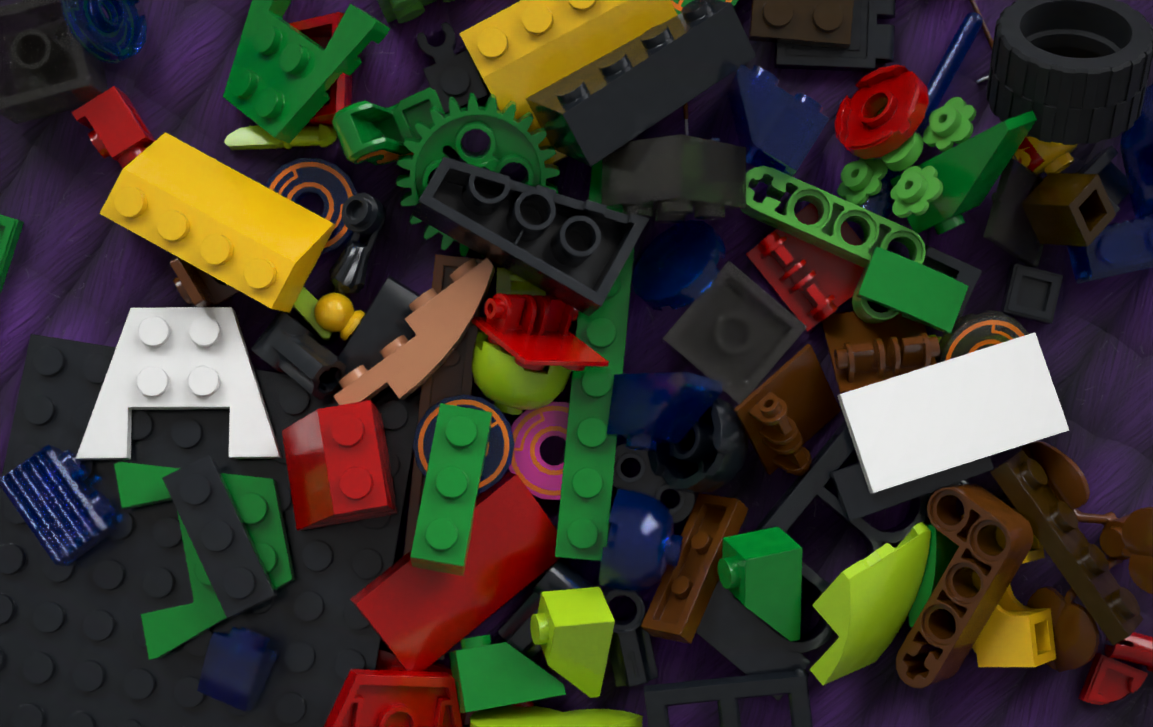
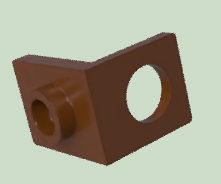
(198, 286)

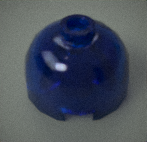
(638, 543)

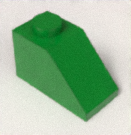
(765, 576)
(497, 676)

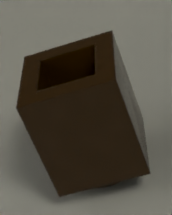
(1068, 209)

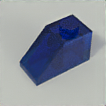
(658, 406)

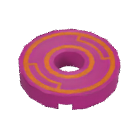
(528, 433)

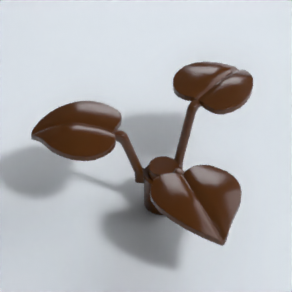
(1121, 538)

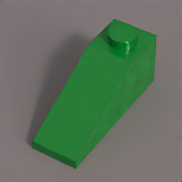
(970, 172)

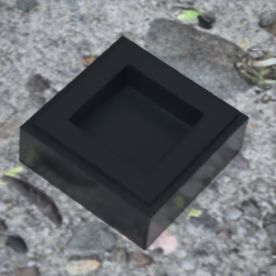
(1031, 294)

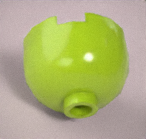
(510, 384)

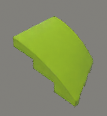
(871, 604)

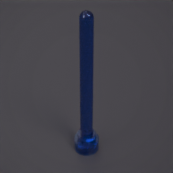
(936, 88)

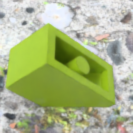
(575, 635)

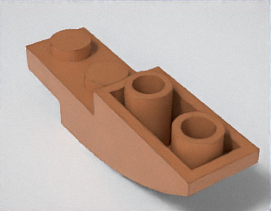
(439, 328)

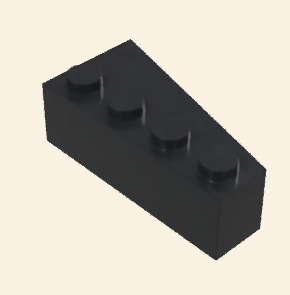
(641, 81)
(532, 231)

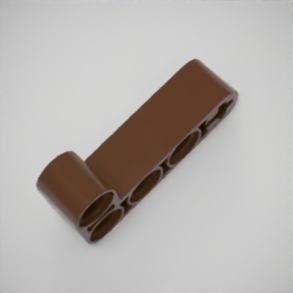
(955, 590)

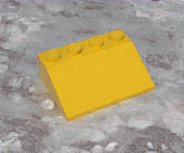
(550, 39)

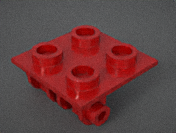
(804, 275)
(536, 332)

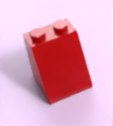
(339, 466)

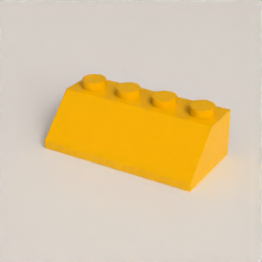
(219, 221)

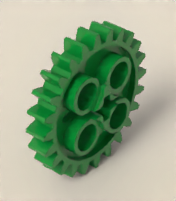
(508, 143)

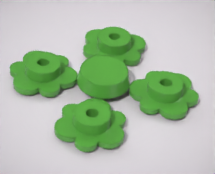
(916, 186)

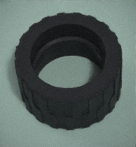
(1073, 65)

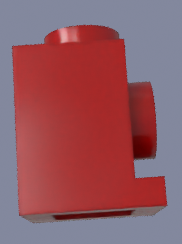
(116, 126)

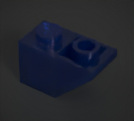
(237, 667)

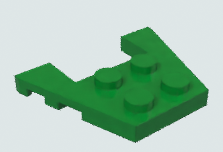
(284, 75)
(262, 514)

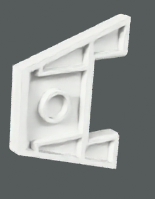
(180, 363)

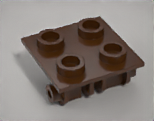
(875, 352)
(788, 413)

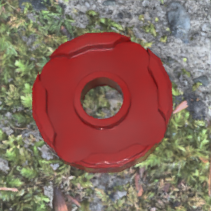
(905, 109)

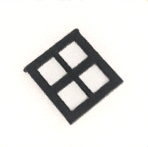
(727, 692)

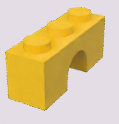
(1015, 632)

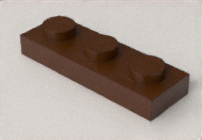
(689, 586)

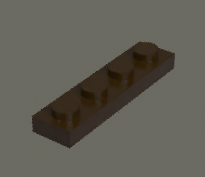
(1078, 560)

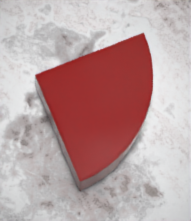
(1110, 681)

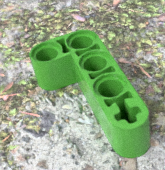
(826, 232)

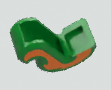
(379, 132)

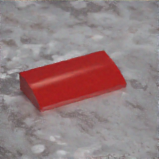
(430, 611)

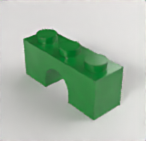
(451, 489)

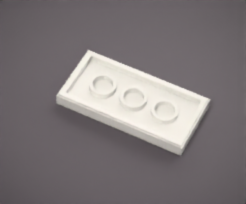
(952, 412)

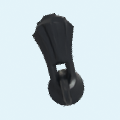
(363, 216)

